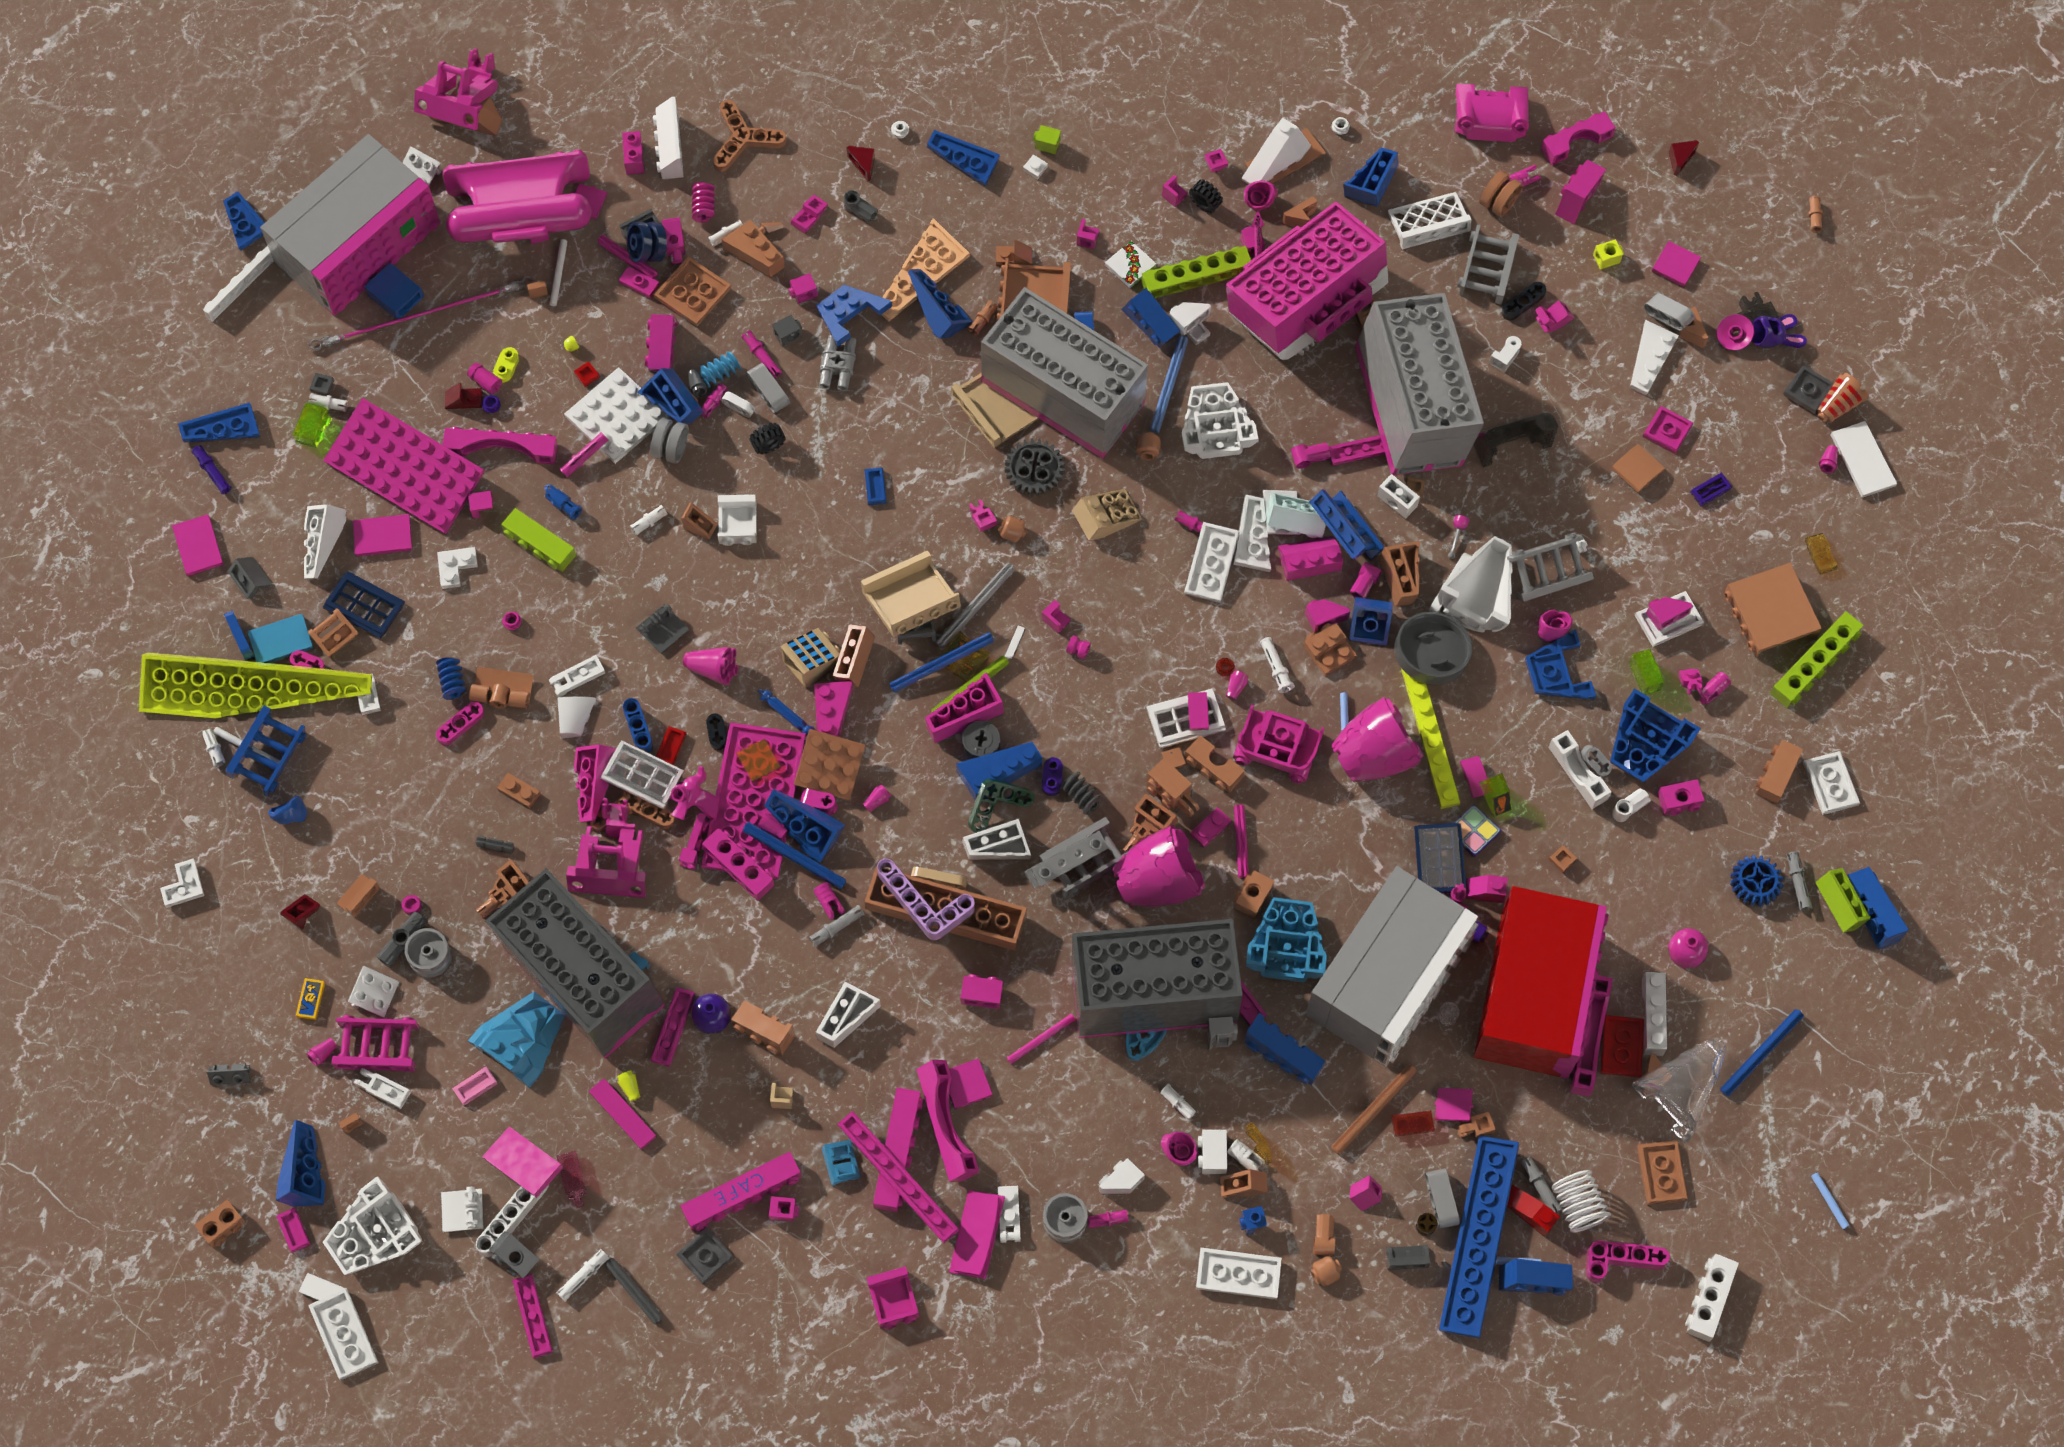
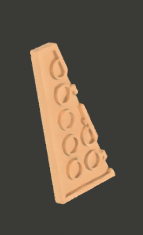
(935, 255)

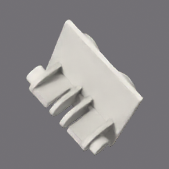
(422, 165)
(373, 991)
(462, 1210)

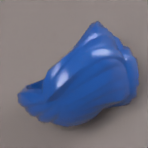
(292, 811)

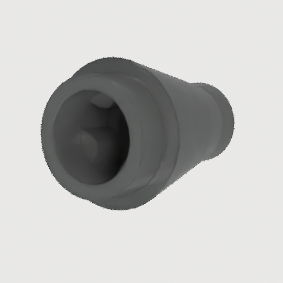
(696, 384)

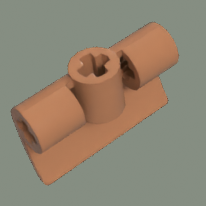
(501, 688)

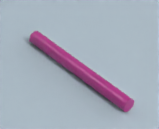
(1041, 1038)

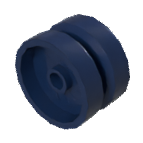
(646, 242)

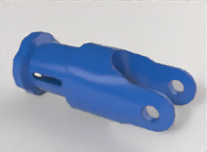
(562, 502)

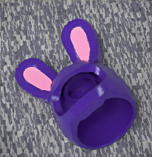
(1772, 332)

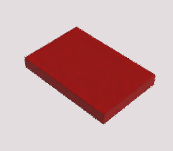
(1622, 1046)

